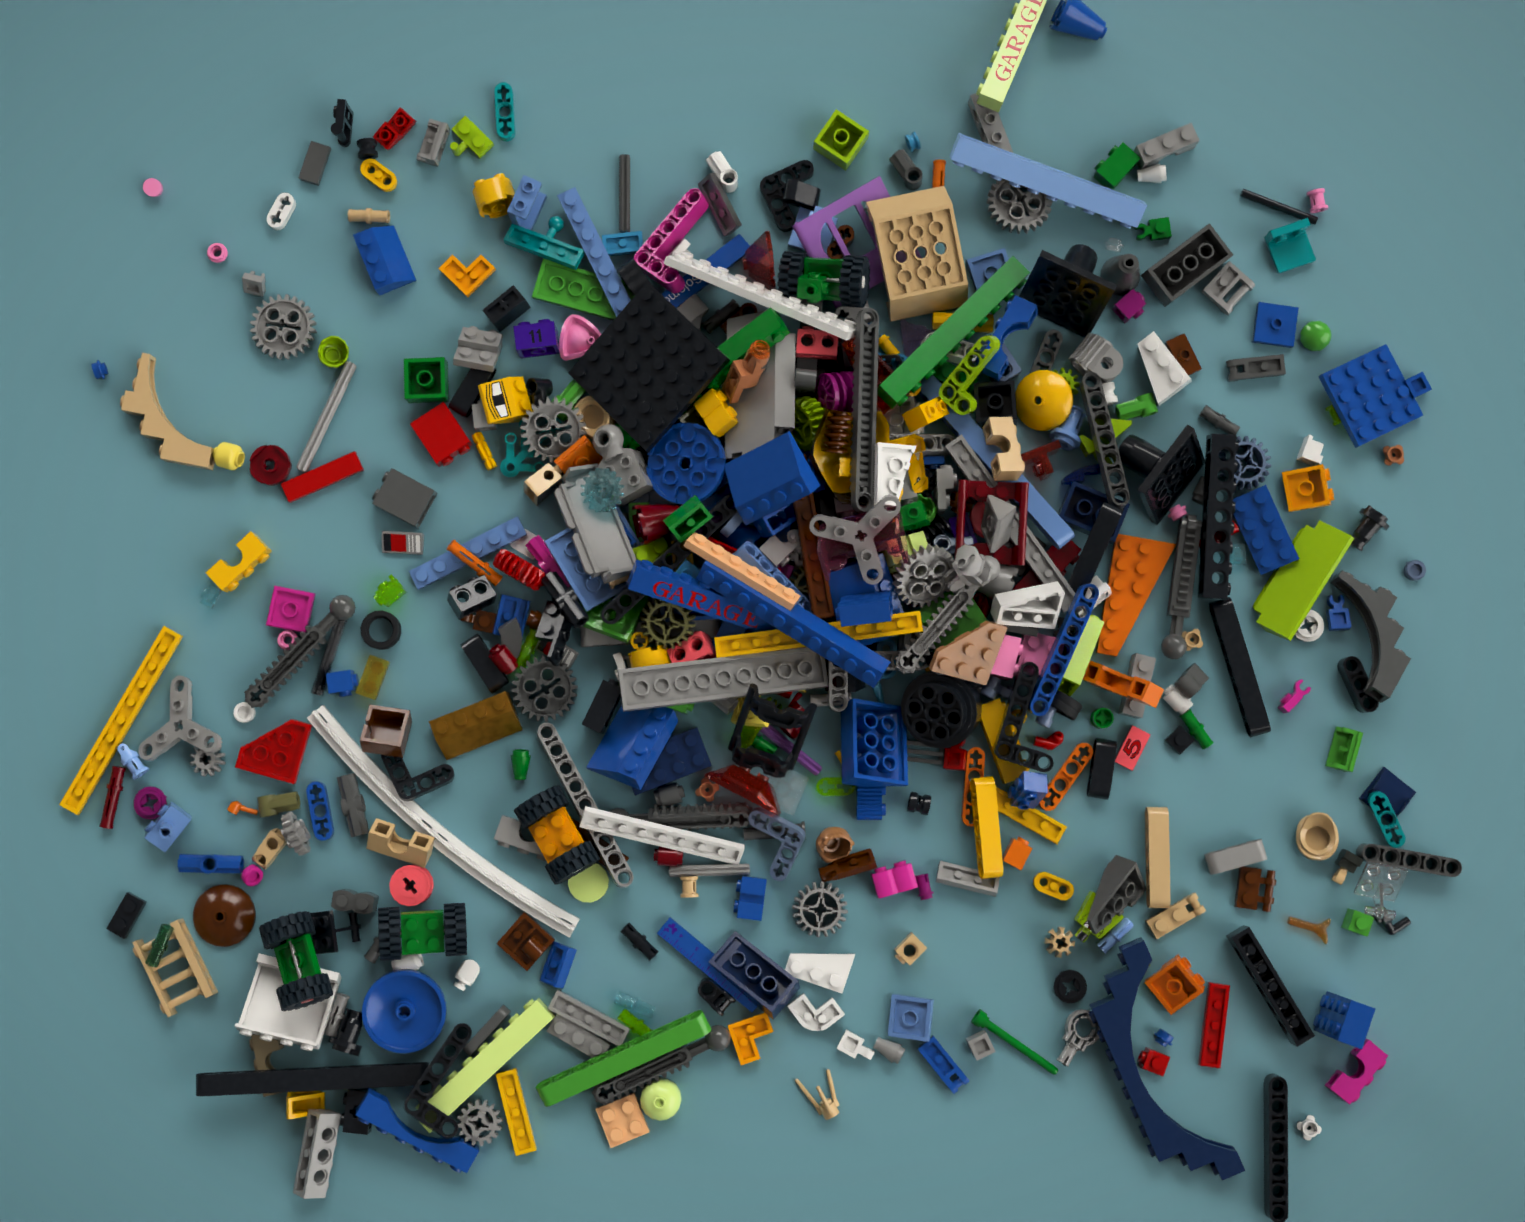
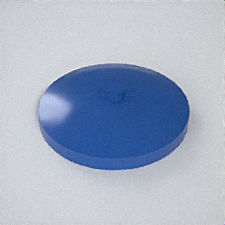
(404, 1011)

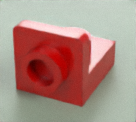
(1153, 1061)

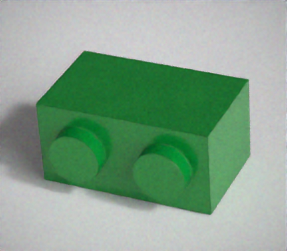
(1116, 167)
(687, 518)

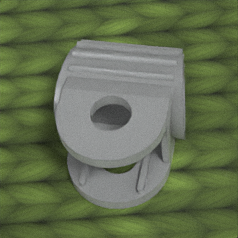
(1092, 353)

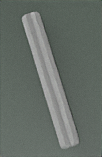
(709, 870)

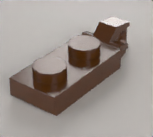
(848, 866)

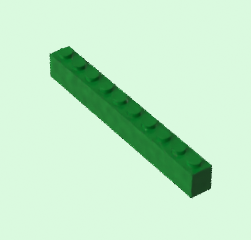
(765, 327)
(952, 332)

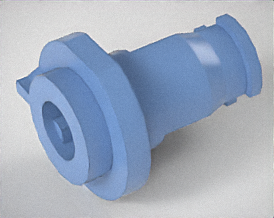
(1068, 431)

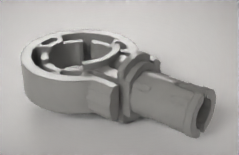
(1071, 1035)

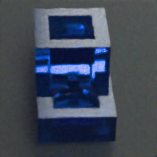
(1078, 475)

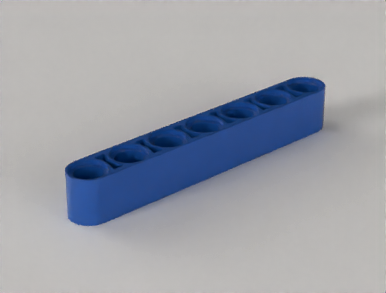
(1070, 642)

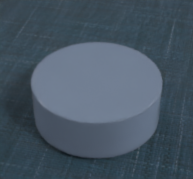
(1414, 570)

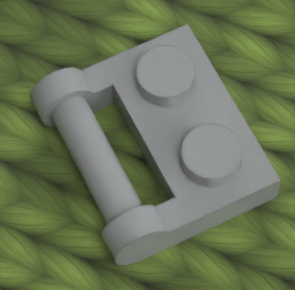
(1221, 285)

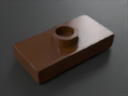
(1183, 353)

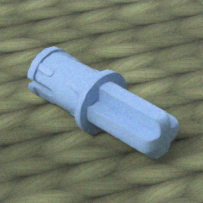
(1115, 935)

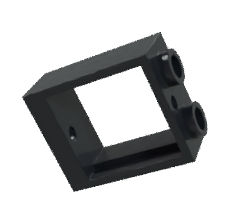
(603, 706)

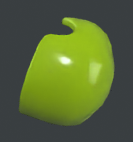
(333, 352)

